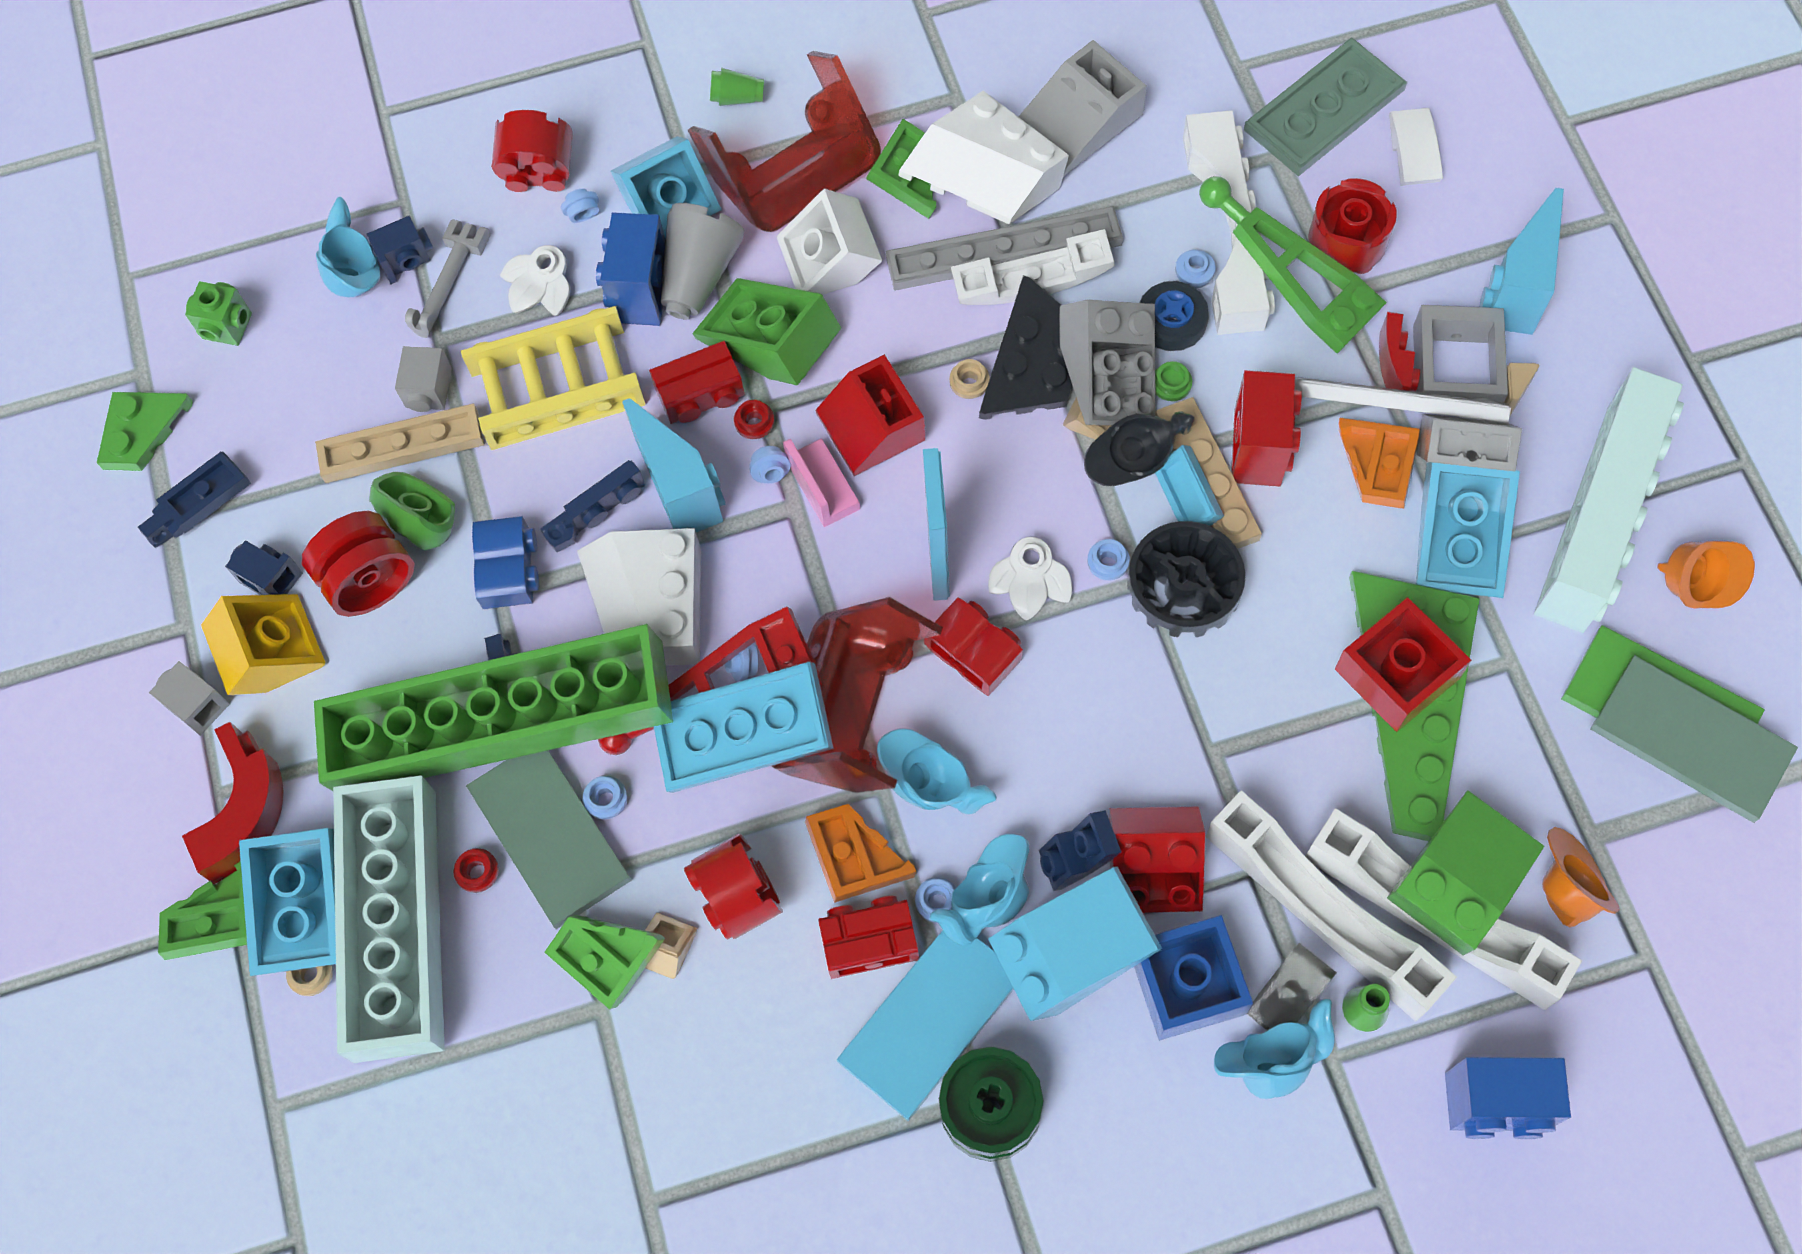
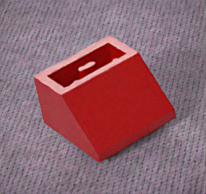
(871, 416)
(1161, 856)

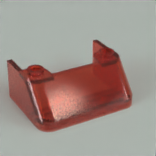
(826, 158)
(853, 656)

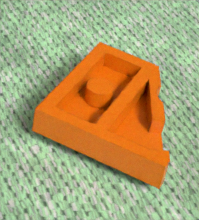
(1380, 459)
(853, 854)

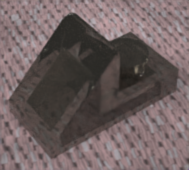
(1291, 989)

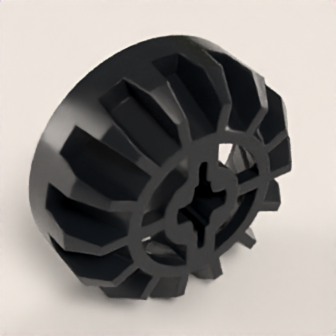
(1184, 553)

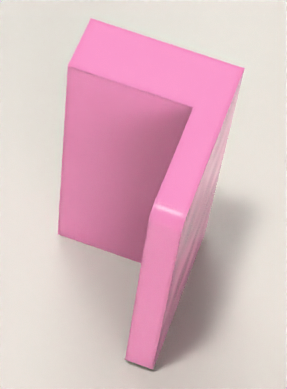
(821, 481)

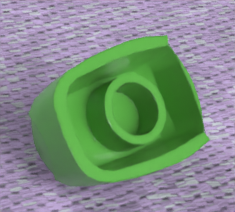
(413, 508)

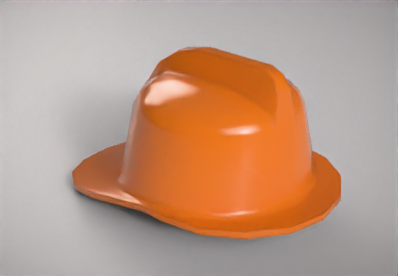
(1709, 573)
(1574, 881)

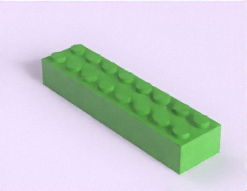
(494, 709)

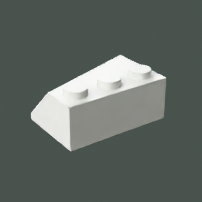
(988, 159)
(649, 581)

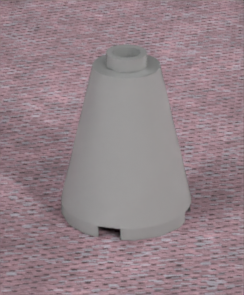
(695, 257)

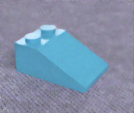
(1528, 270)
(683, 482)
(1466, 529)
(289, 901)
(1074, 945)

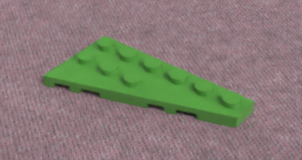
(1422, 752)

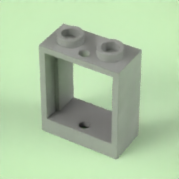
(1461, 325)
(1469, 442)

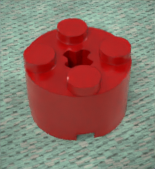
(532, 151)
(1353, 224)
(735, 888)

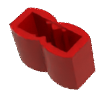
(975, 646)

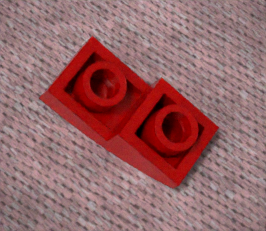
(1394, 360)

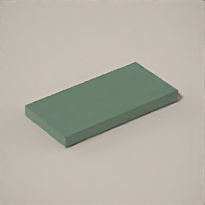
(1325, 106)
(1694, 739)
(548, 835)

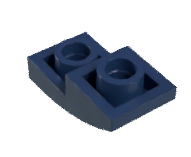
(1079, 852)

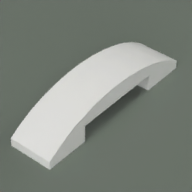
(1053, 271)

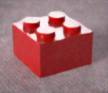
(1265, 428)
(1402, 664)

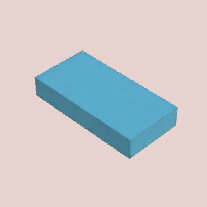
(1188, 488)

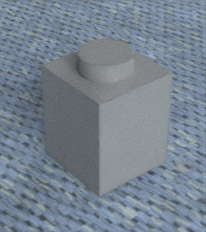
(423, 378)
(189, 697)

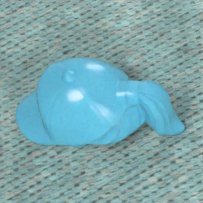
(345, 255)
(929, 773)
(989, 893)
(1280, 1057)

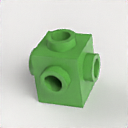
(218, 312)

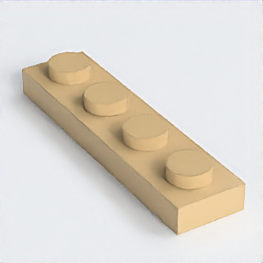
(399, 443)
(1238, 520)

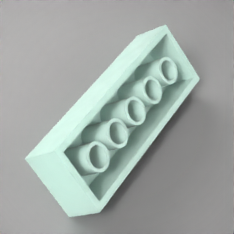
(1610, 501)
(387, 920)

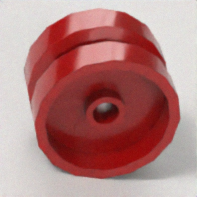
(357, 563)

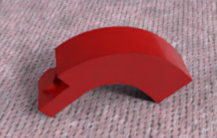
(249, 813)

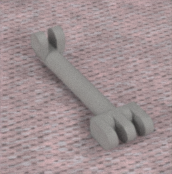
(461, 244)

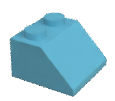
(664, 178)

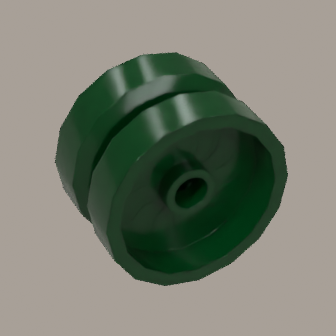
(996, 1076)

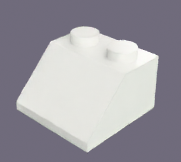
(829, 244)

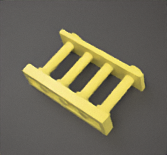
(561, 411)

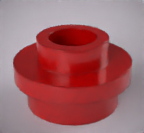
(753, 409)
(465, 864)

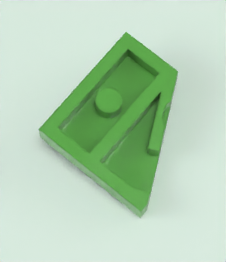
(886, 171)
(137, 426)
(205, 921)
(603, 955)

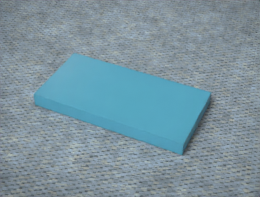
(936, 523)
(743, 728)
(927, 1022)

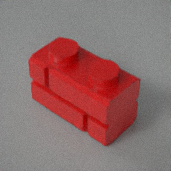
(697, 383)
(868, 937)

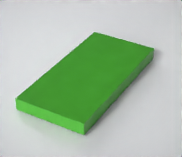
(1609, 657)

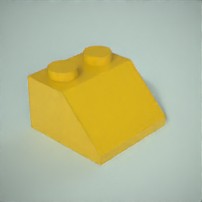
(261, 642)

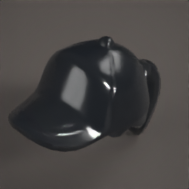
(1134, 448)

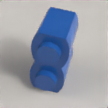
(504, 562)

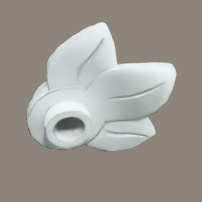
(535, 284)
(1029, 583)

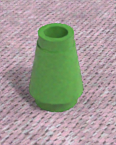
(735, 88)
(1360, 1013)

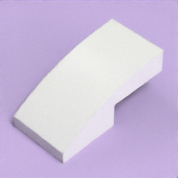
(1416, 146)

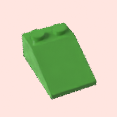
(771, 328)
(1466, 874)

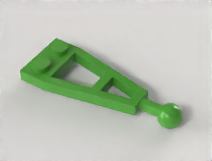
(1344, 315)

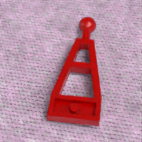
(780, 647)

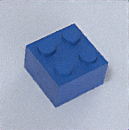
(633, 267)
(1193, 979)
(1507, 1095)

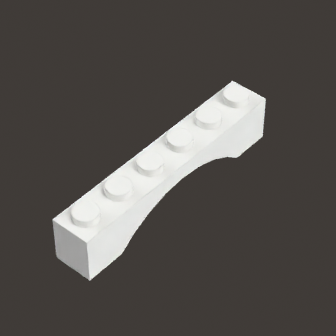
(1240, 291)
(1372, 948)
(1507, 953)

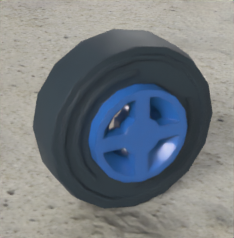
(1182, 302)

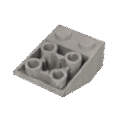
(1086, 103)
(1110, 358)

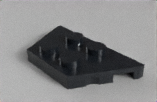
(1030, 362)

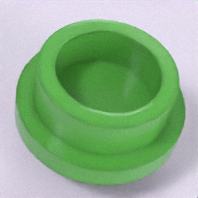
(1172, 381)

